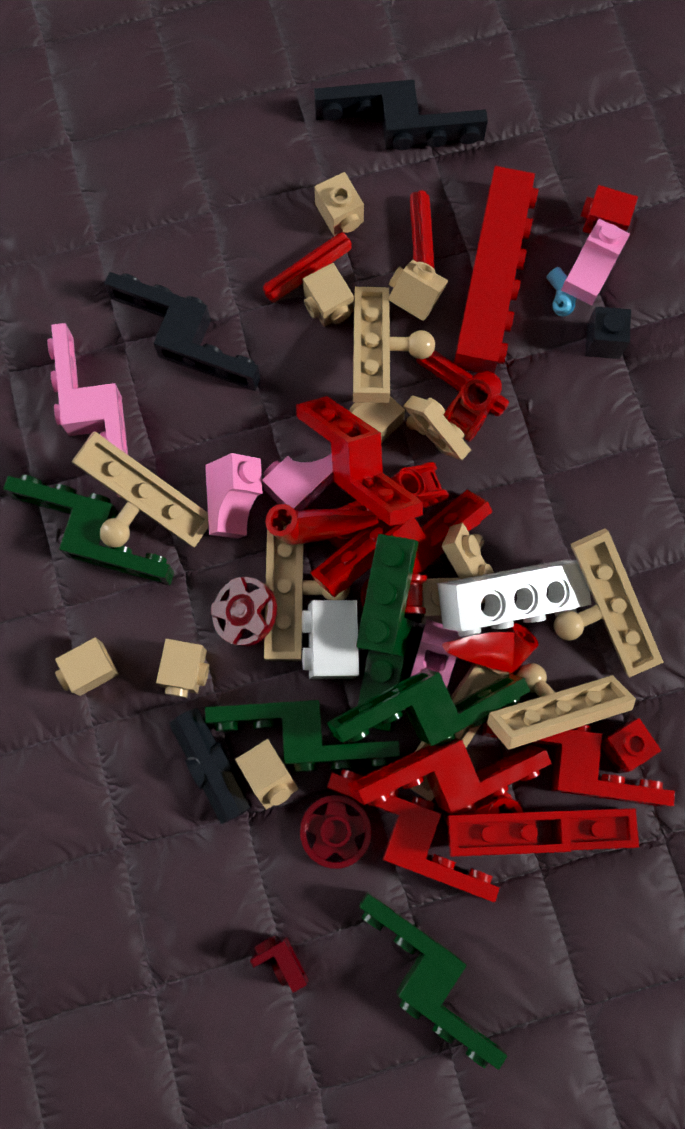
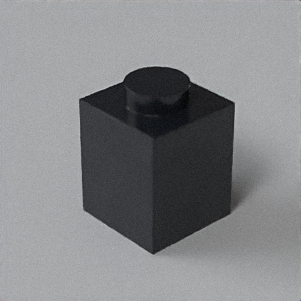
(608, 332)

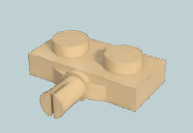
(428, 420)
(465, 552)

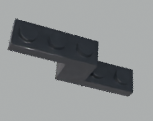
(400, 115)
(182, 330)

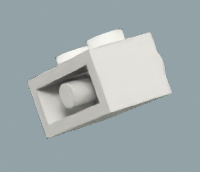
(331, 639)

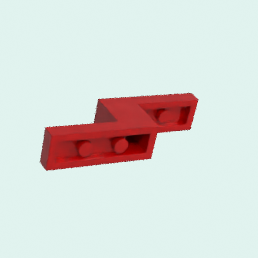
(358, 461)
(357, 555)
(578, 770)
(450, 776)
(542, 832)
(413, 838)

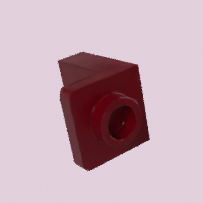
(287, 968)

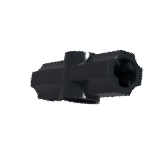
(209, 765)

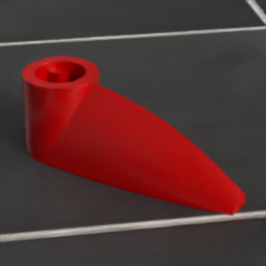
(315, 523)
(496, 649)

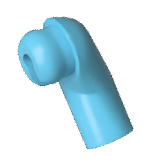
(563, 303)

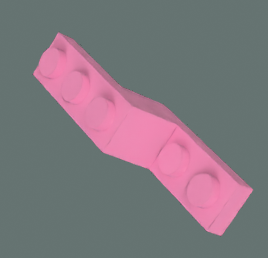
(84, 408)

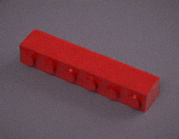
(494, 270)

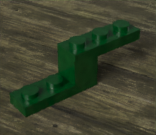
(82, 533)
(383, 623)
(429, 708)
(301, 734)
(431, 982)

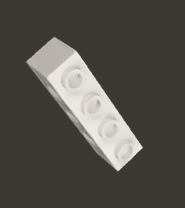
(462, 598)

